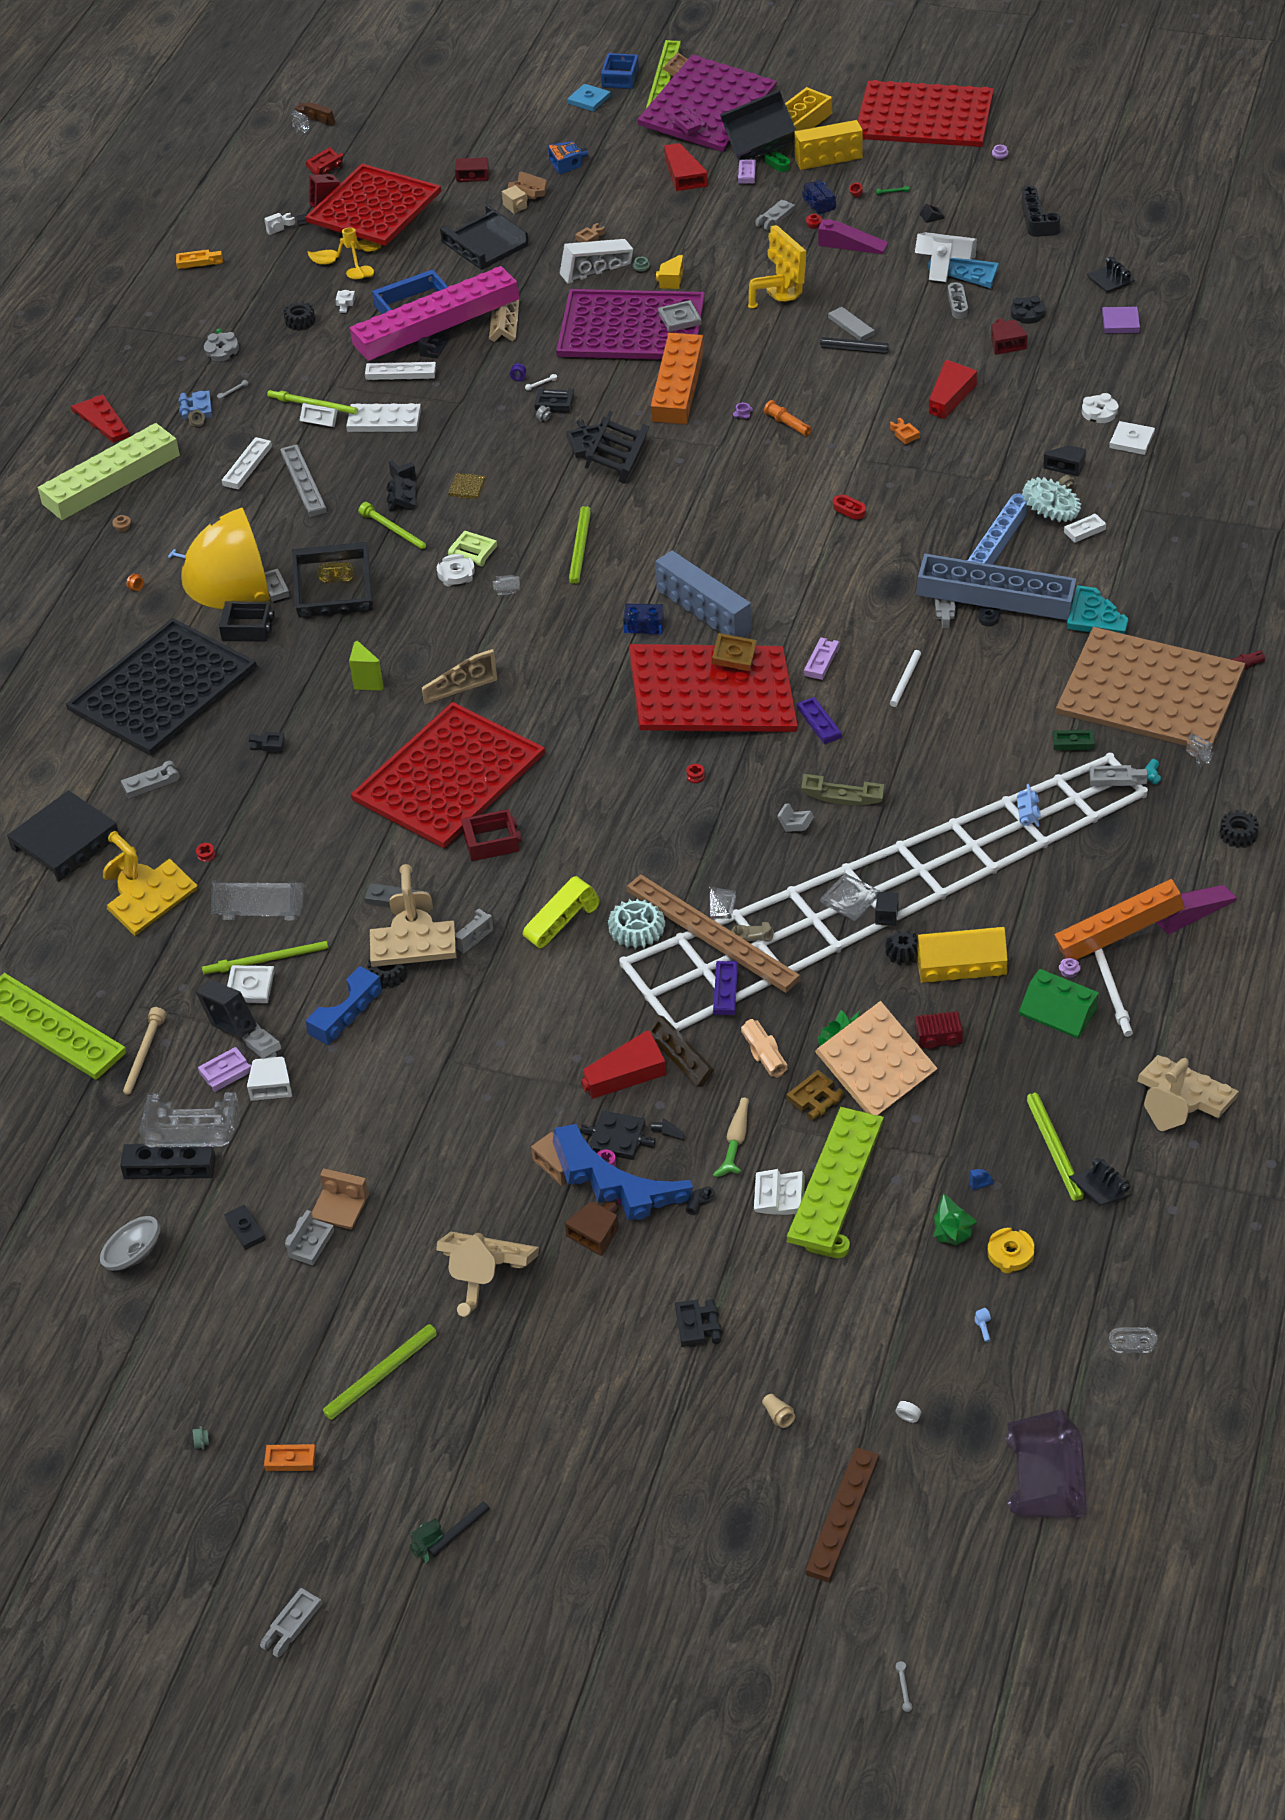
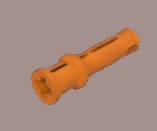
(782, 415)

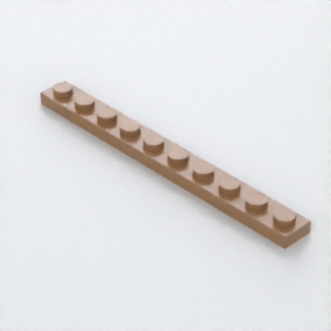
(714, 934)

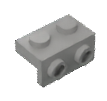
(308, 1239)

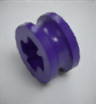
(522, 370)

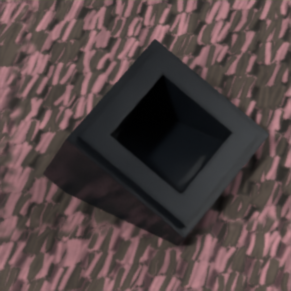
(931, 213)

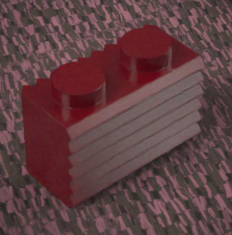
(472, 169)
(938, 1029)

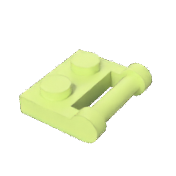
(473, 543)

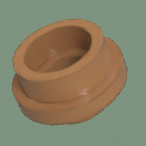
(122, 523)

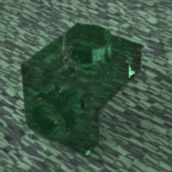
(424, 1537)

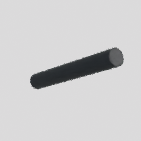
(458, 1529)

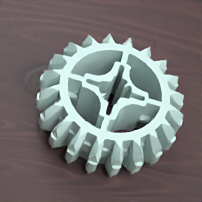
(636, 929)

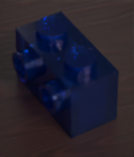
(643, 618)

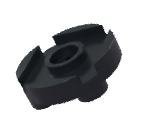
(1021, 305)

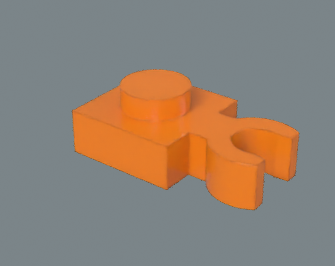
(905, 433)

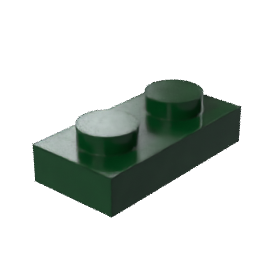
(1073, 740)

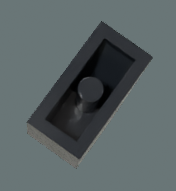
(1065, 460)

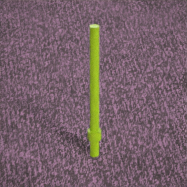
(285, 397)
(224, 966)

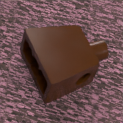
(593, 1226)

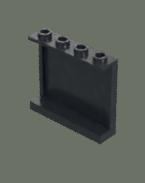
(759, 127)
(486, 239)
(64, 834)

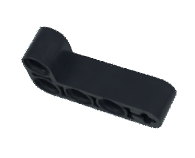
(1036, 221)

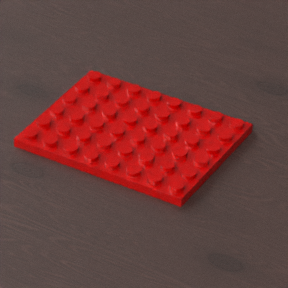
(925, 113)
(685, 692)
(447, 774)

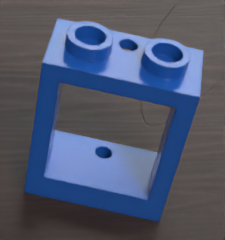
(620, 79)

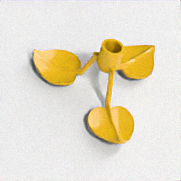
(350, 241)

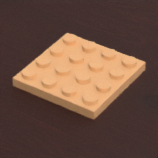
(876, 1060)

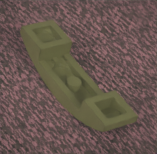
(842, 794)

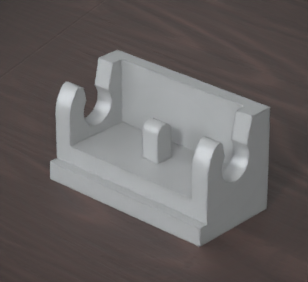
(474, 931)

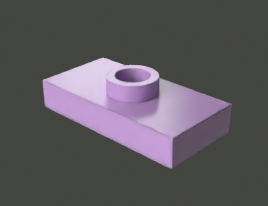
(746, 171)

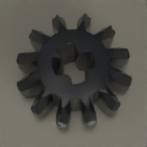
(902, 947)

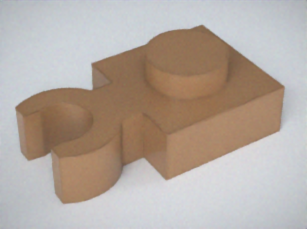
(590, 235)

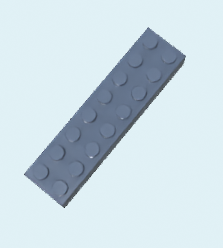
(996, 586)

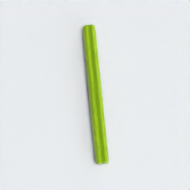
(579, 546)
(1054, 1145)
(379, 1372)

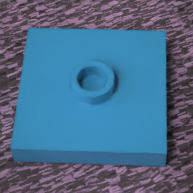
(588, 97)

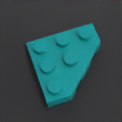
(1092, 610)

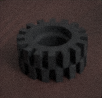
(299, 315)
(1239, 837)
(389, 977)

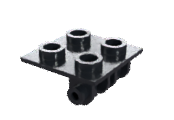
(1112, 275)
(1102, 1183)

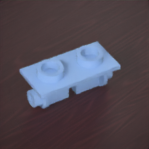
(1028, 808)

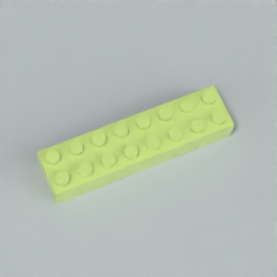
(108, 471)

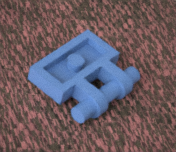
(199, 400)

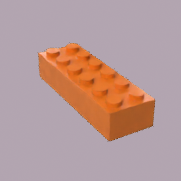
(677, 378)

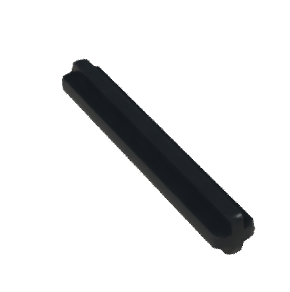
(857, 345)

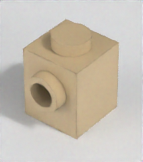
(514, 199)

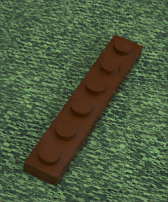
(842, 1515)

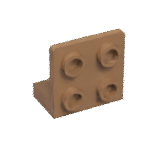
(340, 1199)

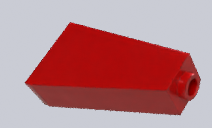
(684, 168)
(951, 388)
(625, 1067)

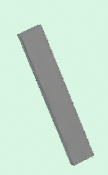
(303, 480)

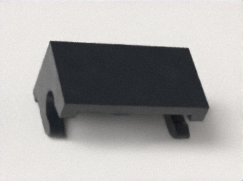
(433, 345)

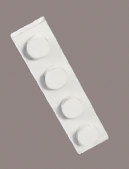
(394, 371)
(246, 463)

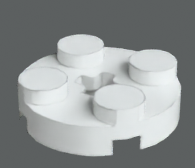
(1092, 408)
(464, 571)

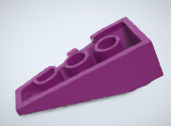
(841, 236)
(1197, 905)

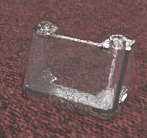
(189, 1127)

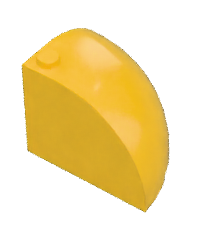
(225, 564)

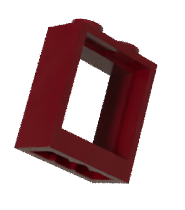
(487, 823)

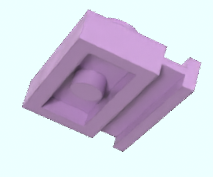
(225, 1069)

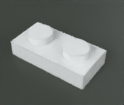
(318, 415)
(1085, 528)

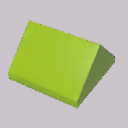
(365, 669)

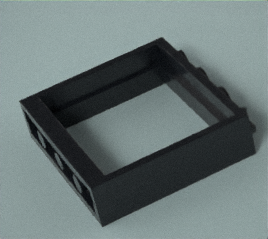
(328, 554)

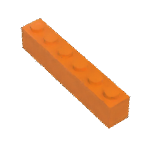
(1120, 920)

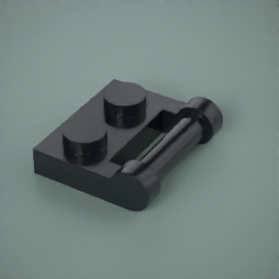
(555, 399)

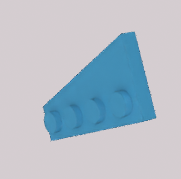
(973, 271)

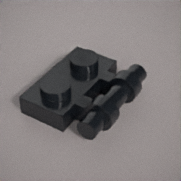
(690, 1322)

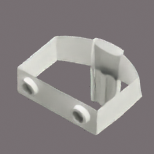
(942, 249)

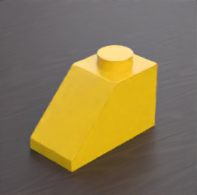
(670, 273)

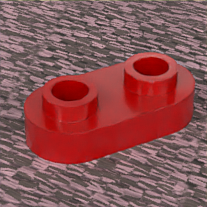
(849, 507)

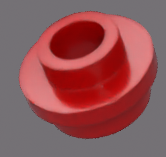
(813, 221)

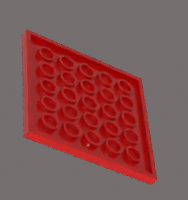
(374, 204)

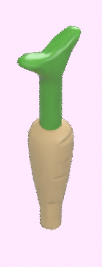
(735, 1137)

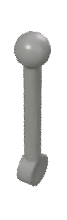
(221, 396)
(901, 1668)

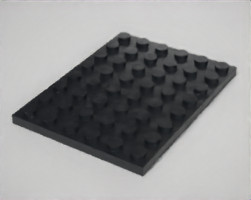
(161, 686)

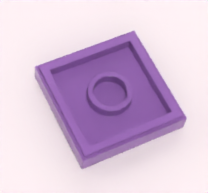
(1120, 320)

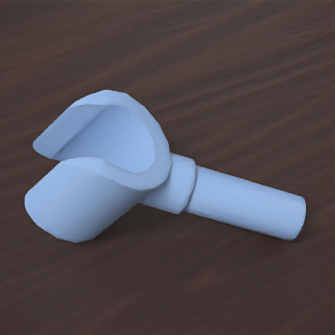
(983, 1316)

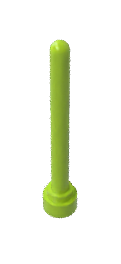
(368, 511)

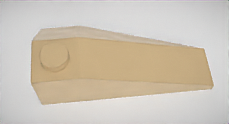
(467, 675)

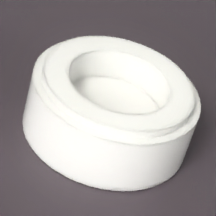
(908, 1411)

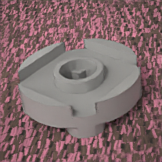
(226, 340)

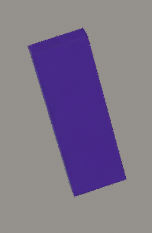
(819, 720)
(725, 988)

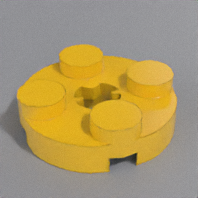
(1007, 1260)

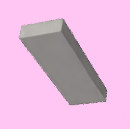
(851, 324)

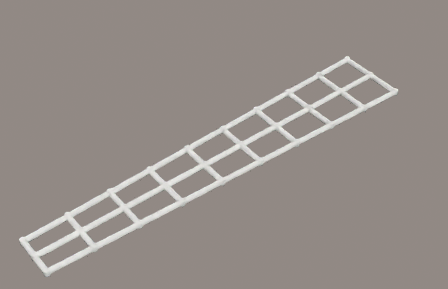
(919, 870)

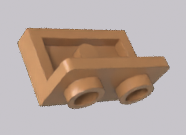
(531, 185)

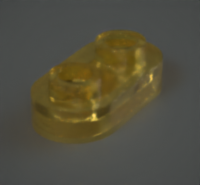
(335, 571)

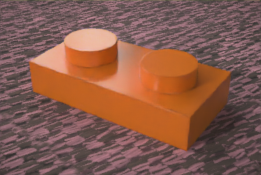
(290, 1457)

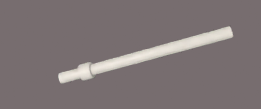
(1121, 1015)

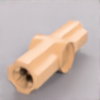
(764, 1048)

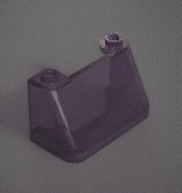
(1048, 1466)

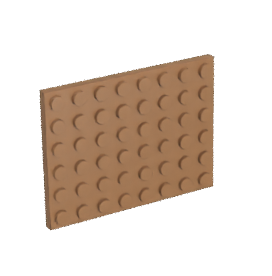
(1150, 687)

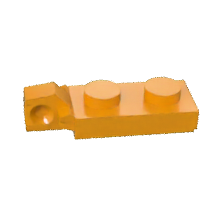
(198, 258)

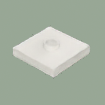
(1132, 438)
(252, 982)

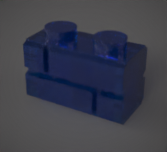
(819, 196)

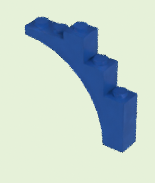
(610, 1183)

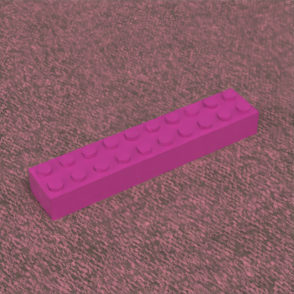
(434, 313)

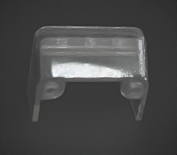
(257, 899)

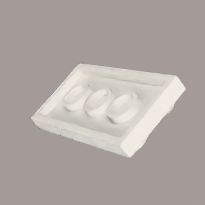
(384, 418)

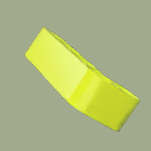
(560, 910)

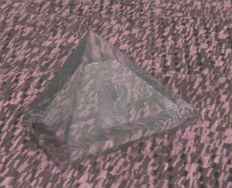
(721, 903)

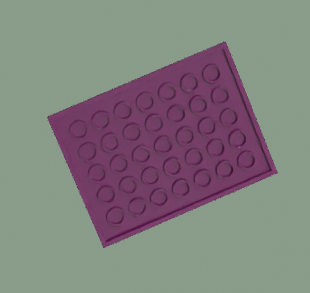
(709, 91)
(620, 323)

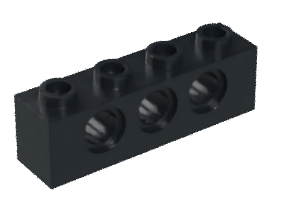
(167, 1162)

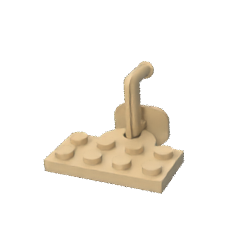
(412, 931)
(1179, 1091)
(475, 1259)

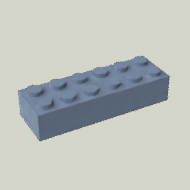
(703, 595)

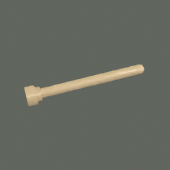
(155, 1018)

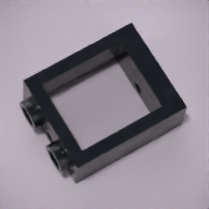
(246, 610)
(229, 1008)

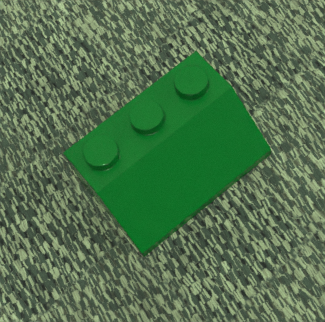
(1059, 1003)

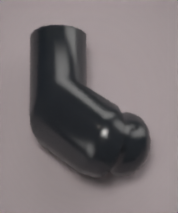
(699, 1197)

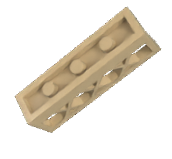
(500, 322)

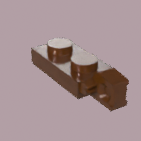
(316, 112)

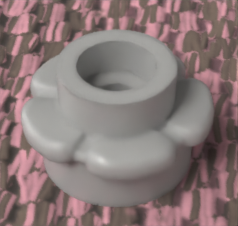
(543, 413)

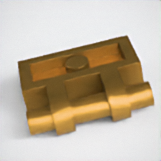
(811, 1090)

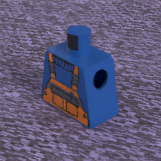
(566, 156)

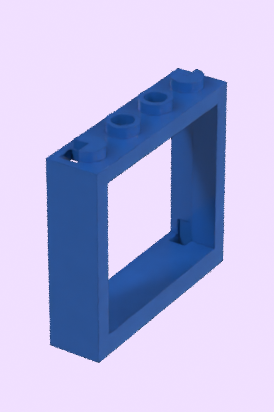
(406, 288)

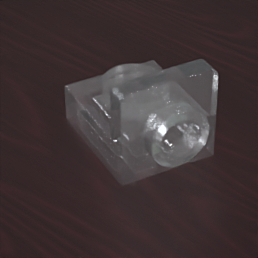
(300, 122)
(1199, 748)

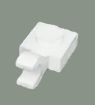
(276, 222)
(344, 299)

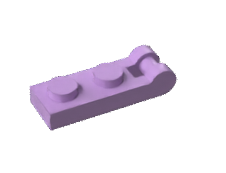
(821, 658)

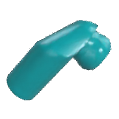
(1152, 774)

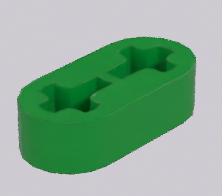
(777, 161)

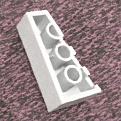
(593, 257)

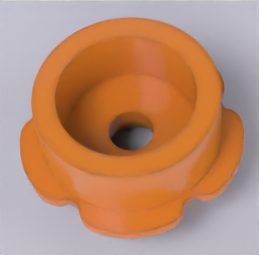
(135, 582)

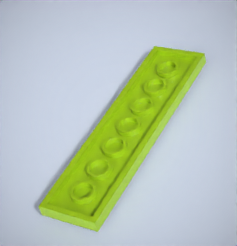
(57, 1029)
(835, 1180)

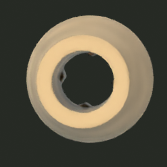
(780, 1412)

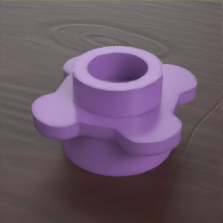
(743, 411)

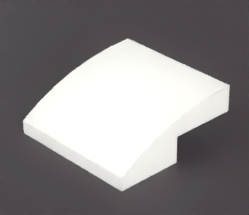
(778, 1192)

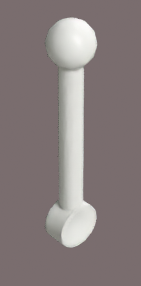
(553, 377)

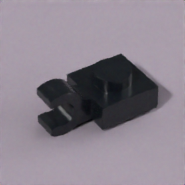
(269, 742)

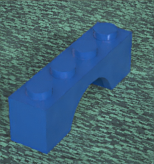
(328, 1023)

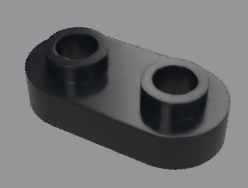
(988, 616)

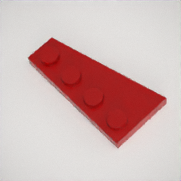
(103, 417)

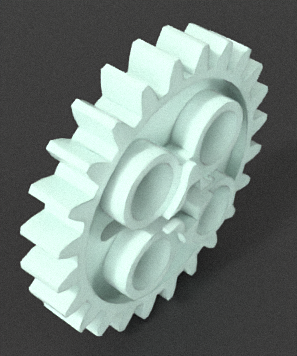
(1051, 499)

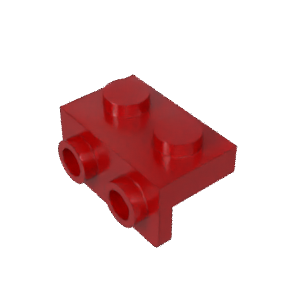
(324, 162)

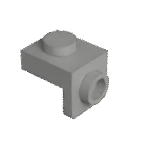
(794, 820)

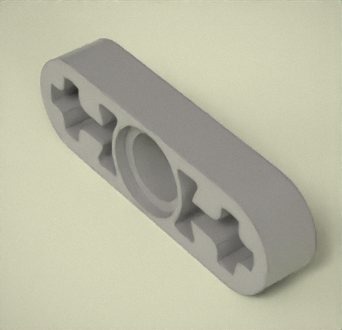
(956, 305)

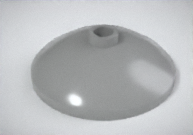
(130, 1244)

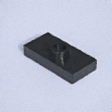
(244, 1227)

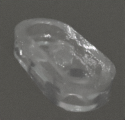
(1132, 1340)

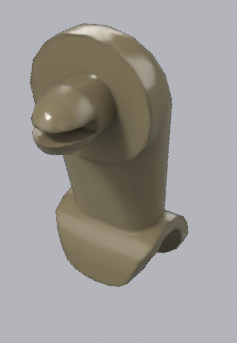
(753, 933)

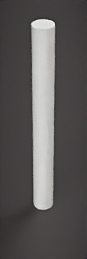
(905, 678)

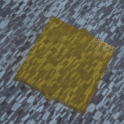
(466, 485)

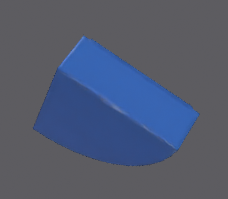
(980, 1178)

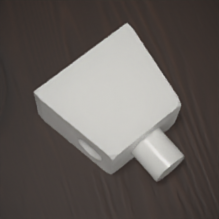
(268, 1079)

